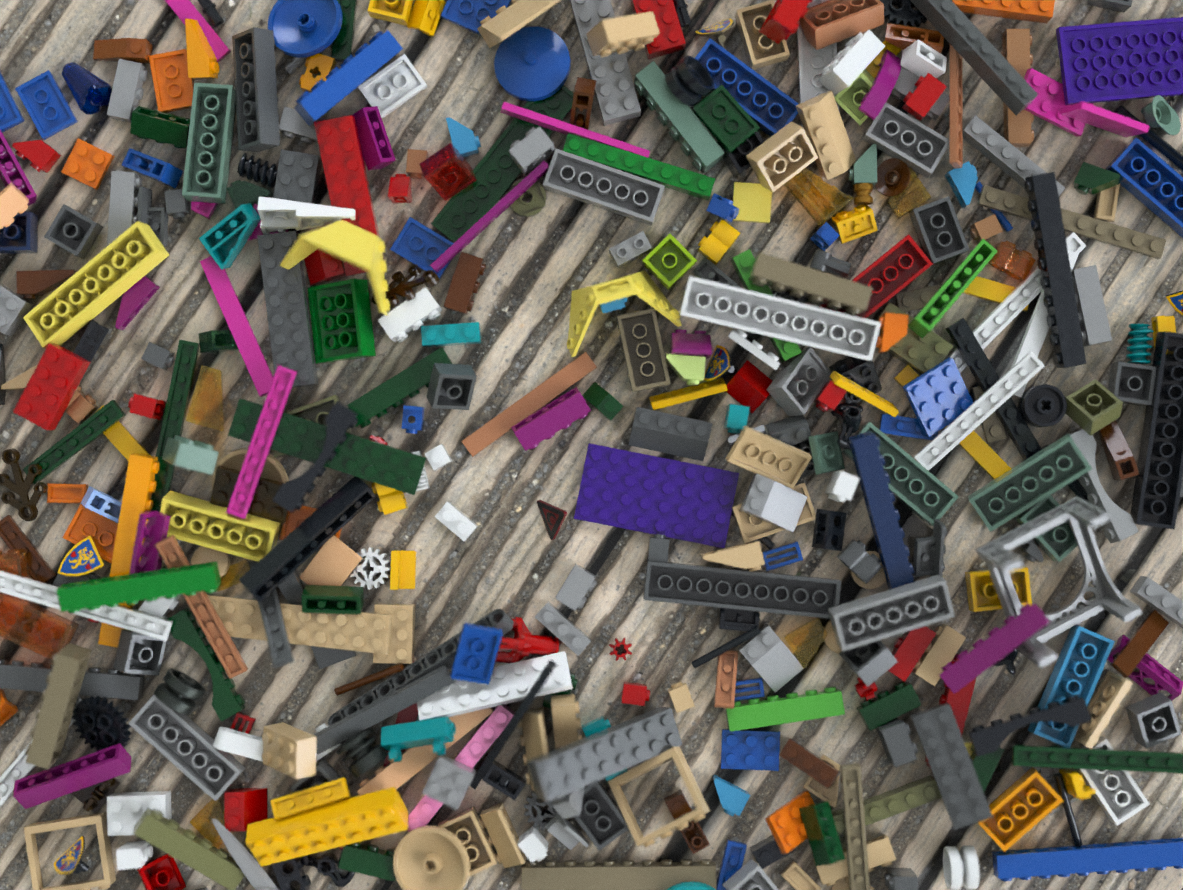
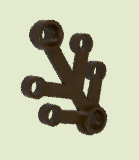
(405, 285)
(21, 486)

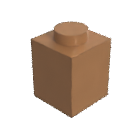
(414, 158)
(985, 228)

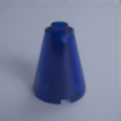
(87, 89)

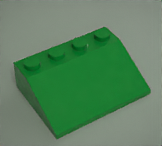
(341, 321)

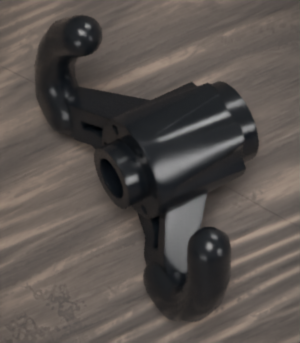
(850, 420)
(327, 870)

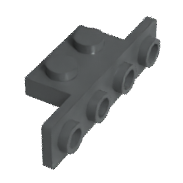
(153, 216)
(930, 552)

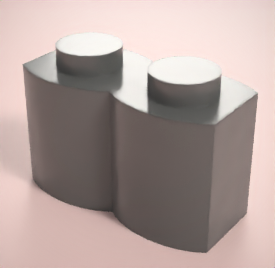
(859, 561)

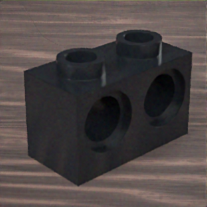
(829, 530)
(286, 876)

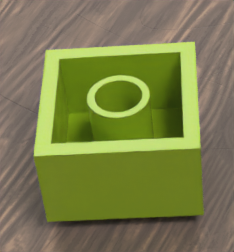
(669, 261)

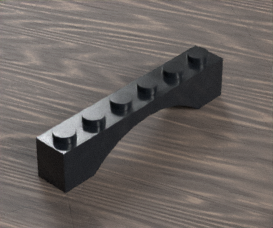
(338, 422)
(989, 738)

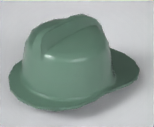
(1161, 115)

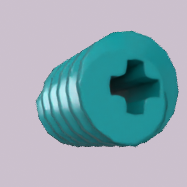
(1139, 342)

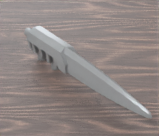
(246, 862)

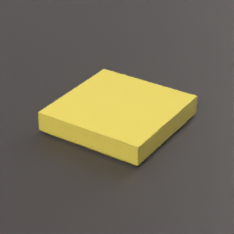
(752, 201)

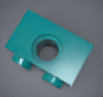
(736, 418)

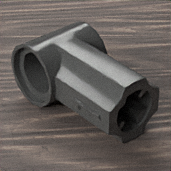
(826, 263)

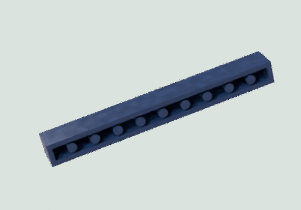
(881, 509)

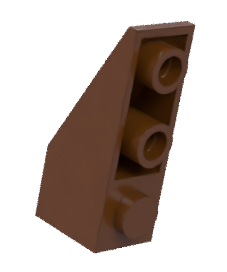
(1118, 452)
(693, 833)

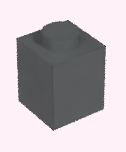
(176, 204)
(158, 356)
(658, 548)

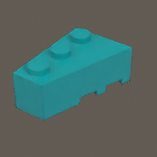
(230, 235)

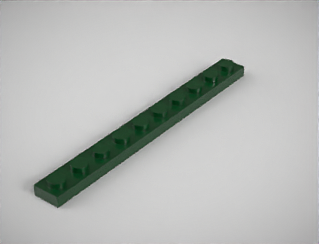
(174, 414)
(1097, 759)

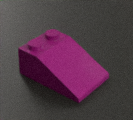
(691, 344)

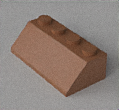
(839, 20)

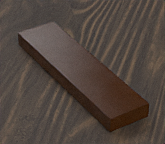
(16, 539)
(1139, 643)

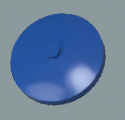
(305, 26)
(532, 63)

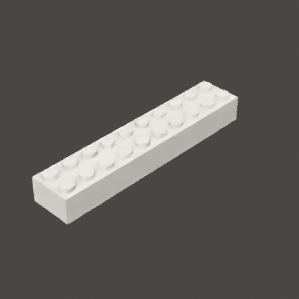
(780, 318)

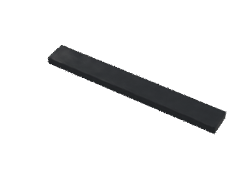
(513, 723)

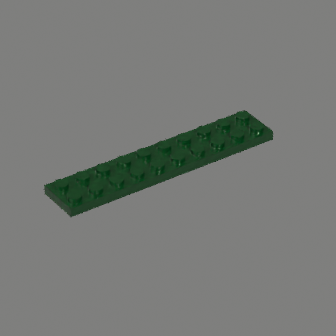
(497, 170)
(355, 457)

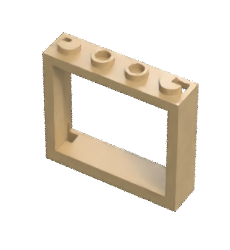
(701, 807)
(100, 820)

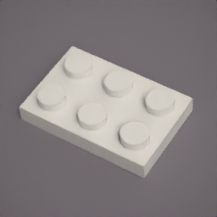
(393, 86)
(755, 348)

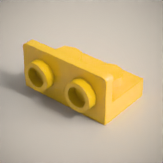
(855, 223)
(1075, 784)

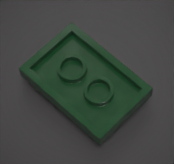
(725, 119)

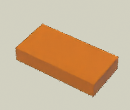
(66, 493)

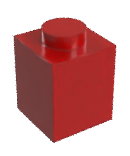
(635, 693)

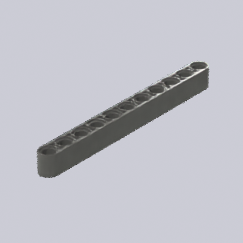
(440, 656)

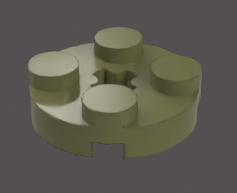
(536, 203)

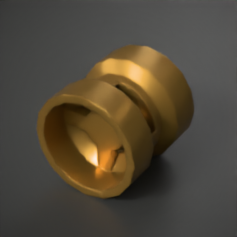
(863, 193)

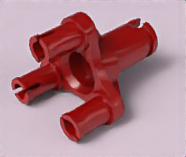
(525, 644)

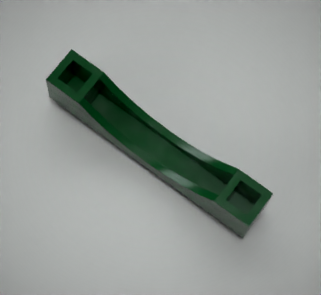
(225, 698)

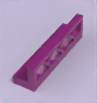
(154, 531)
(1153, 670)

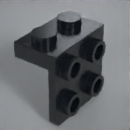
(859, 371)

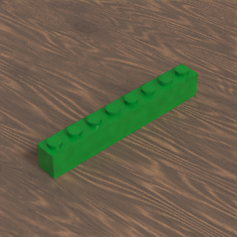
(644, 167)
(139, 586)

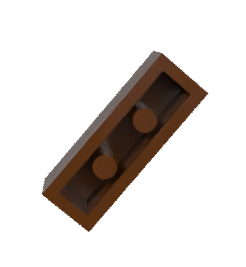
(464, 283)
(810, 763)

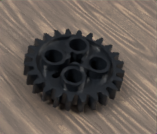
(904, 15)
(101, 723)

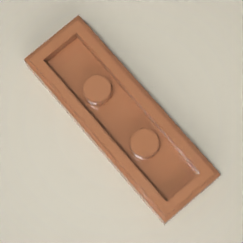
(726, 680)

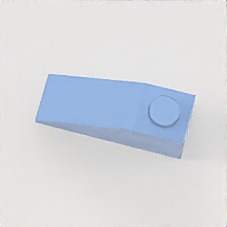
(102, 504)

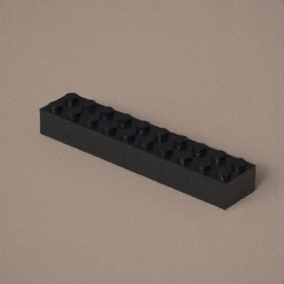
(1161, 446)

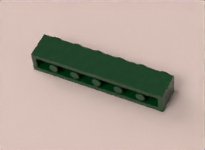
(396, 389)

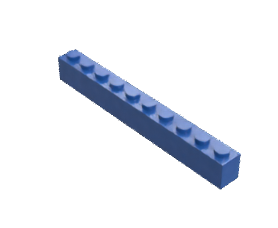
(1088, 858)

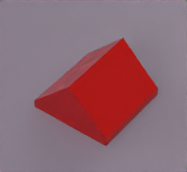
(749, 386)
(161, 874)

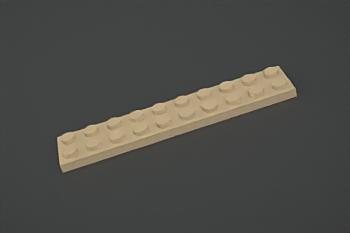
(338, 631)

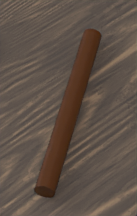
(369, 679)

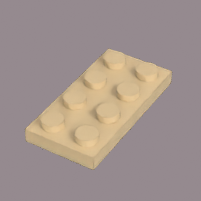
(768, 457)
(755, 528)
(1102, 707)

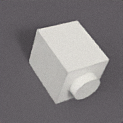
(438, 457)

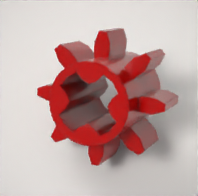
(622, 654)
(864, 691)

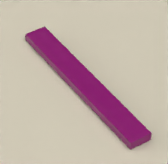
(490, 216)

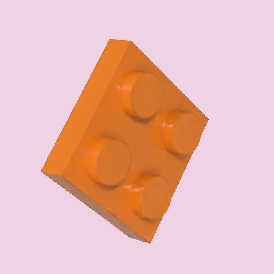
(87, 164)

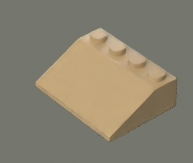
(512, 19)
(534, 736)

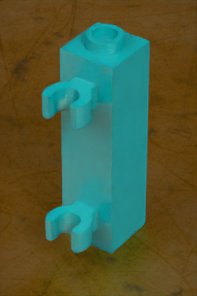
(417, 734)

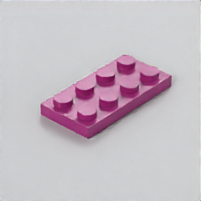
(1050, 102)

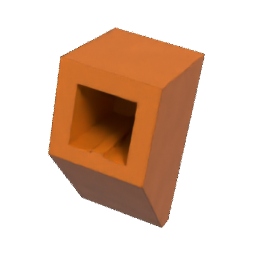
(892, 328)

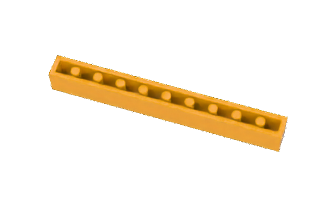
(135, 500)

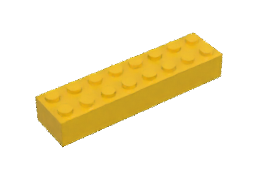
(327, 827)

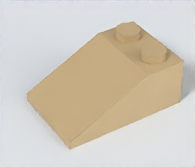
(743, 556)

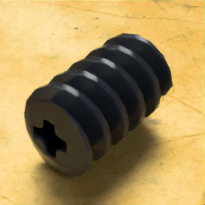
(256, 170)

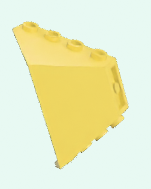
(350, 245)
(586, 299)

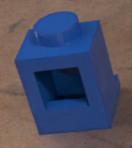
(722, 208)
(824, 236)
(418, 413)

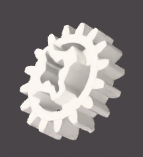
(370, 576)

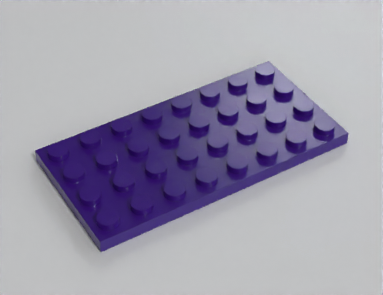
(1121, 60)
(656, 495)

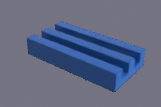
(797, 551)
(752, 696)

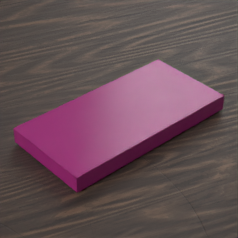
(1104, 119)

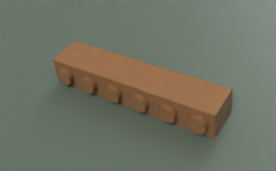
(1016, 51)

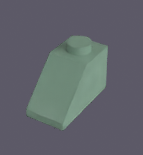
(865, 168)

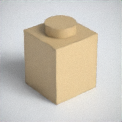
(681, 696)

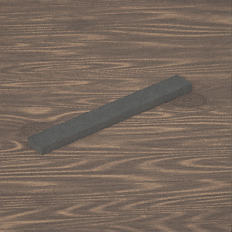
(382, 709)

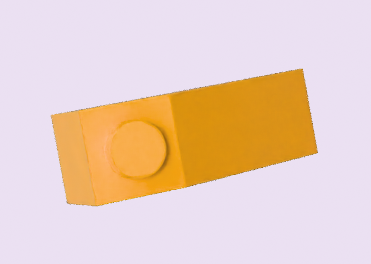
(200, 56)

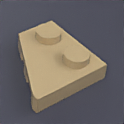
(821, 791)

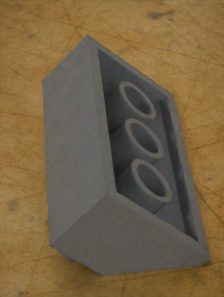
(670, 434)

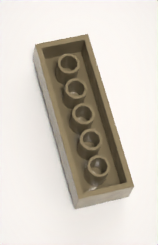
(810, 283)
(57, 705)

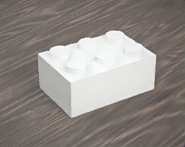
(850, 61)
(410, 316)
(127, 807)

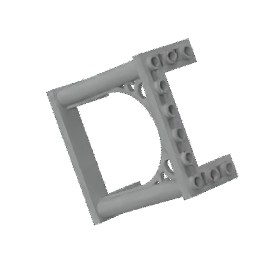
(1106, 596)

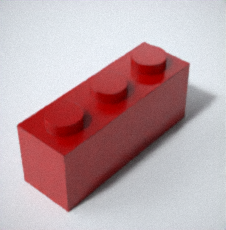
(909, 650)

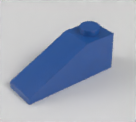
(152, 168)

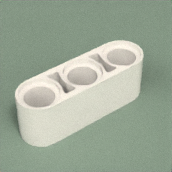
(239, 743)

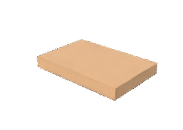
(331, 564)

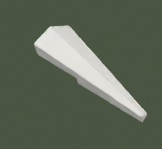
(287, 214)

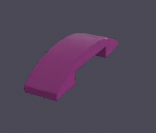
(882, 86)

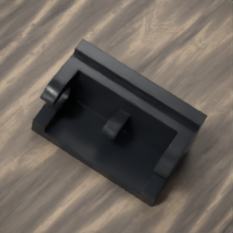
(91, 340)
(738, 619)

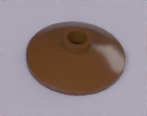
(887, 171)

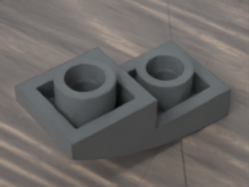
(1031, 551)

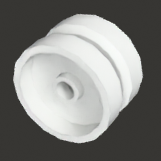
(960, 867)

